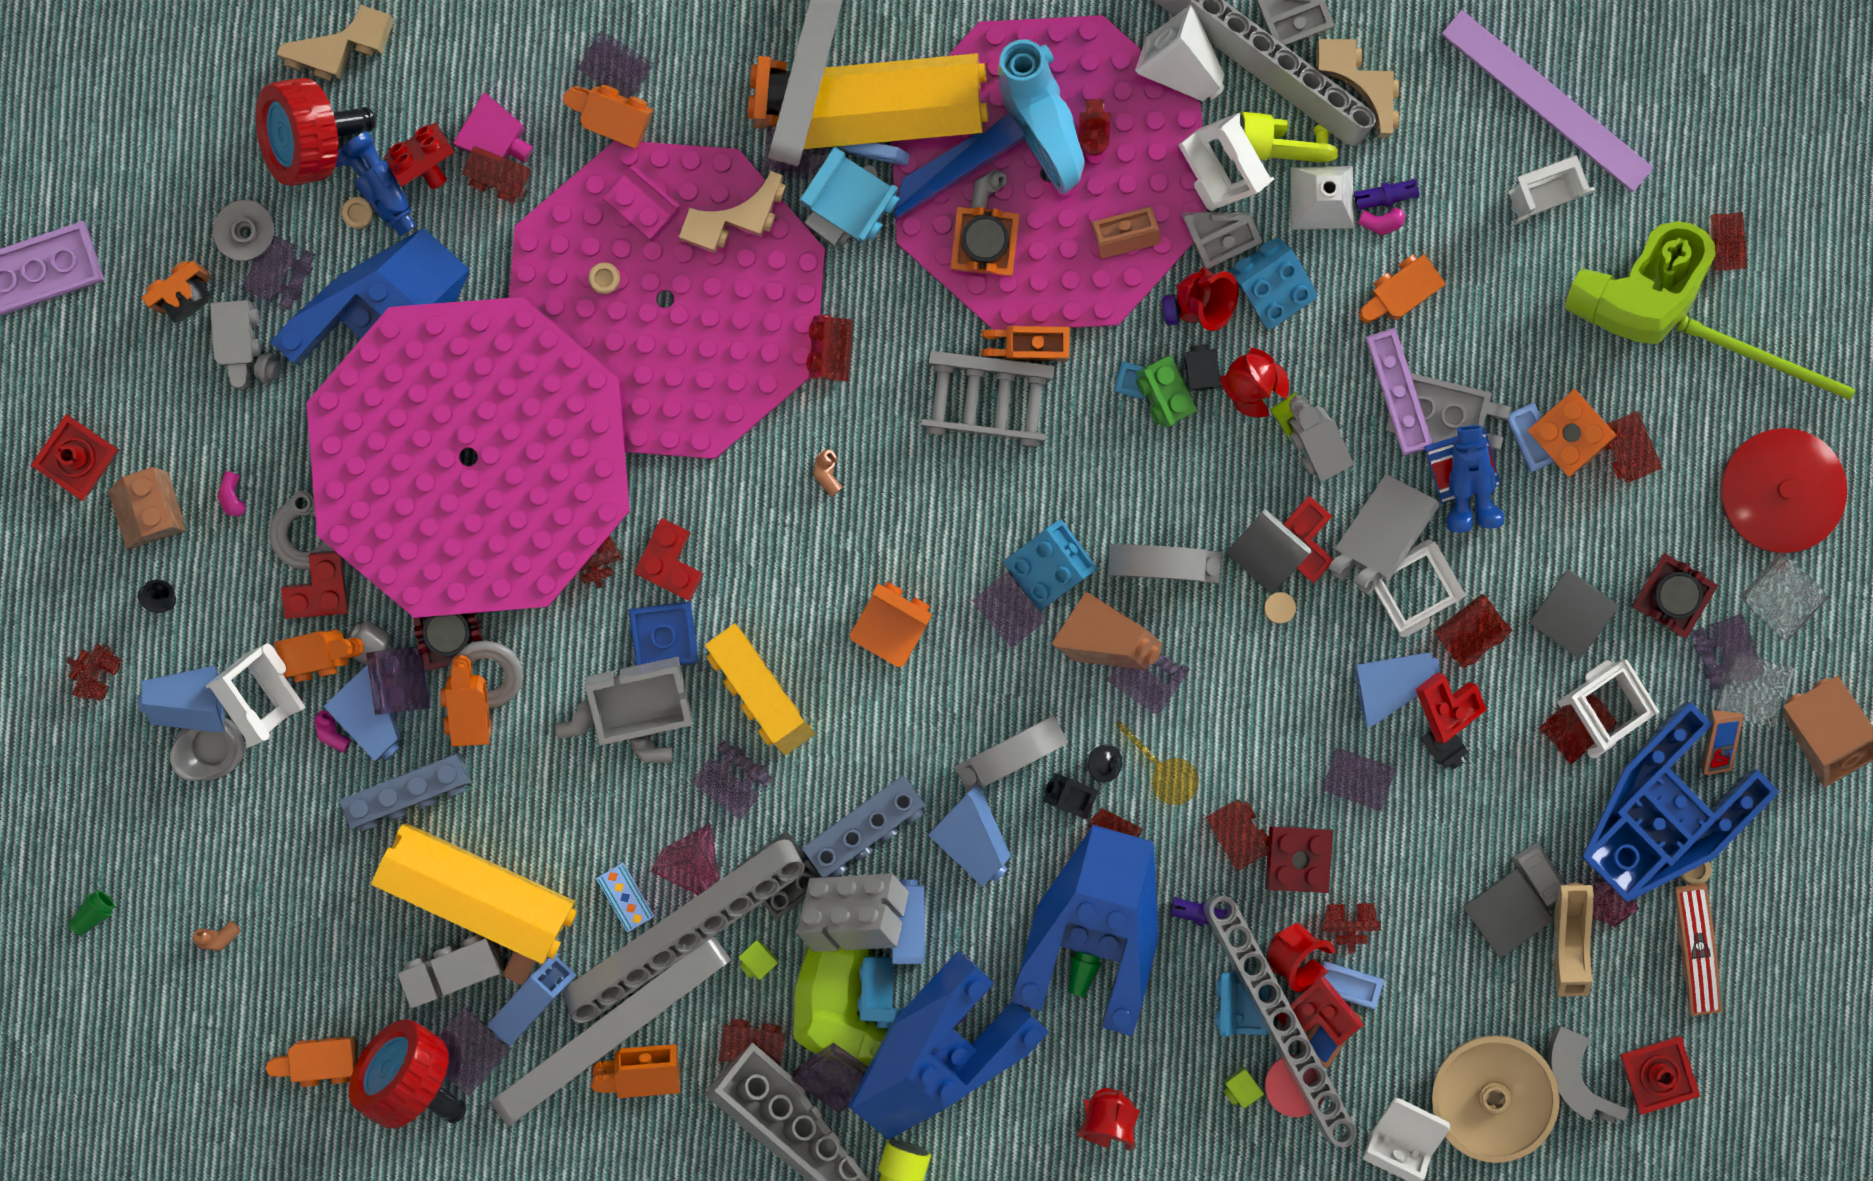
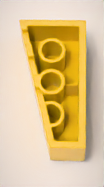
(758, 689)

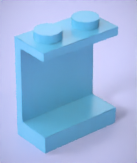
(850, 197)

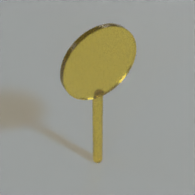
(1173, 779)

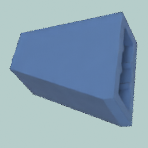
(1391, 684)
(183, 701)
(355, 713)
(973, 838)
(912, 934)
(531, 1000)

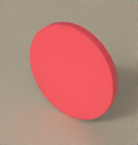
(1283, 1092)

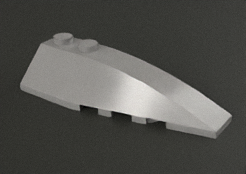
(781, 1117)

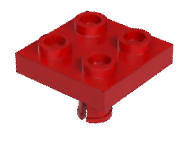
(420, 156)
(75, 457)
(1659, 1075)

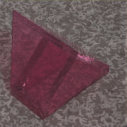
(690, 861)
(1609, 906)

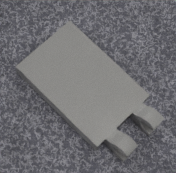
(1453, 406)
(1383, 533)

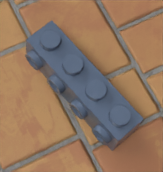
(404, 791)
(863, 827)

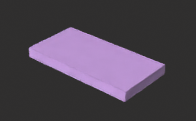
(47, 267)

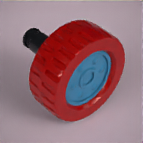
(302, 132)
(403, 1076)

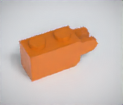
(610, 113)
(1403, 291)
(1030, 343)
(316, 653)
(466, 705)
(316, 1060)
(639, 1072)

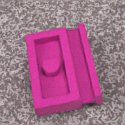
(641, 202)

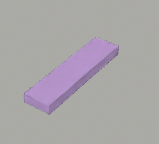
(1399, 391)

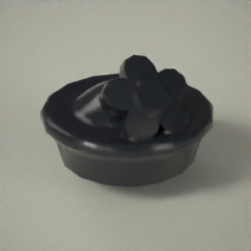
(157, 596)
(1104, 763)

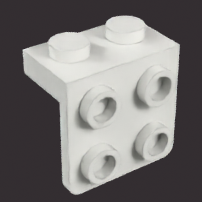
(1405, 1140)

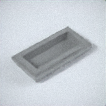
(1539, 873)

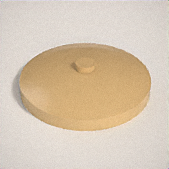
(1496, 1098)

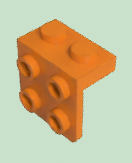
(891, 624)

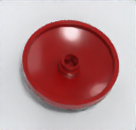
(1783, 490)

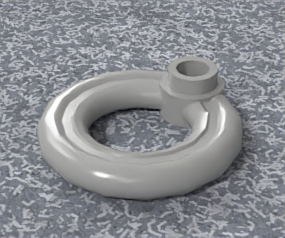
(279, 532)
(507, 660)

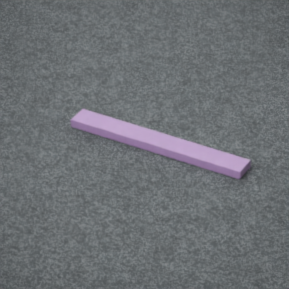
(1547, 101)

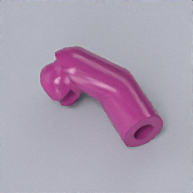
(1384, 224)
(227, 496)
(327, 732)

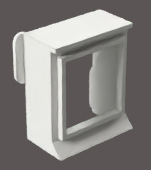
(1213, 183)
(1549, 188)
(1446, 576)
(268, 671)
(1633, 690)

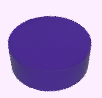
(1170, 310)

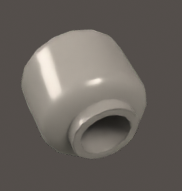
(373, 638)

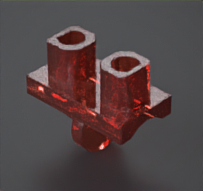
(1094, 127)
(1729, 241)
(605, 554)
(87, 684)
(1336, 922)

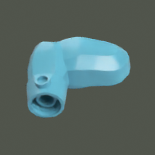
(1036, 105)

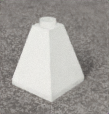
(1182, 57)
(1316, 208)

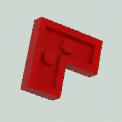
(1305, 524)
(661, 564)
(324, 595)
(1447, 711)
(1325, 1006)

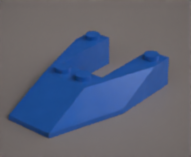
(403, 275)
(1658, 824)
(1101, 908)
(930, 1065)

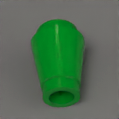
(93, 911)
(1082, 972)

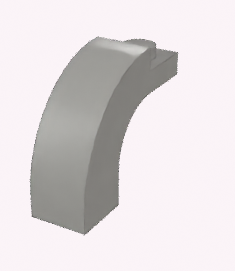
(1164, 563)
(1011, 754)
(1565, 1058)

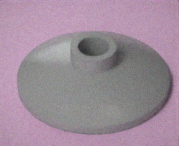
(231, 224)

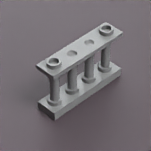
(1006, 373)

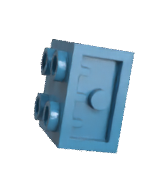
(1050, 564)

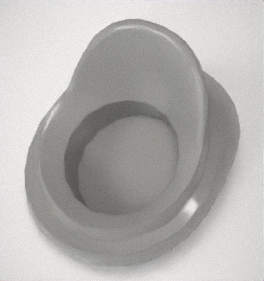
(207, 754)

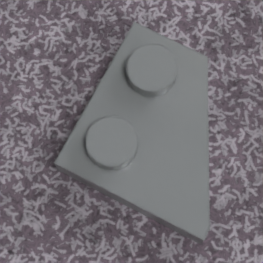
(1295, 19)
(1221, 234)

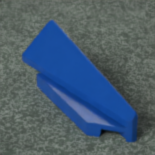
(957, 164)

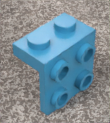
(1274, 282)
(877, 991)
(1236, 1009)

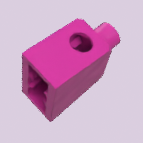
(494, 131)

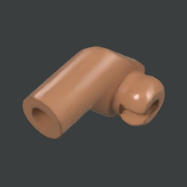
(824, 471)
(216, 940)

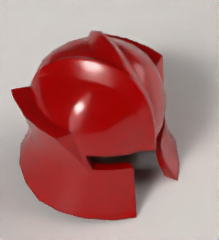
(1208, 298)
(1253, 379)
(1290, 949)
(1109, 1117)

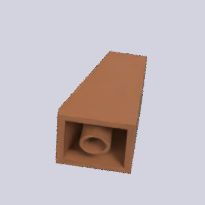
(146, 507)
(1106, 637)
(1830, 730)

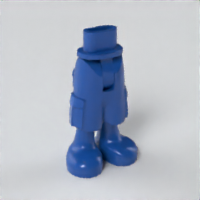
(377, 182)
(1470, 475)

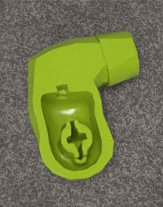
(1654, 292)
(828, 1004)

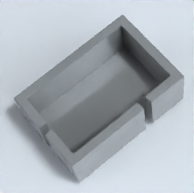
(639, 701)
(852, 912)
(450, 970)

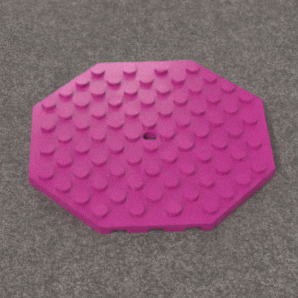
(1057, 258)
(738, 317)
(392, 442)

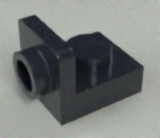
(1447, 754)
(1070, 795)

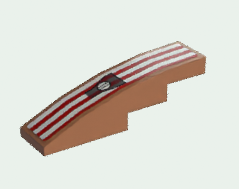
(1698, 949)

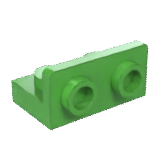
(1165, 391)

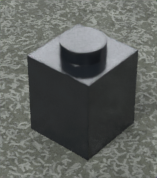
(1202, 368)

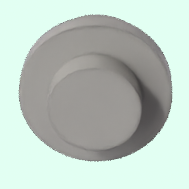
(267, 368)

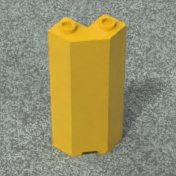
(898, 101)
(474, 893)

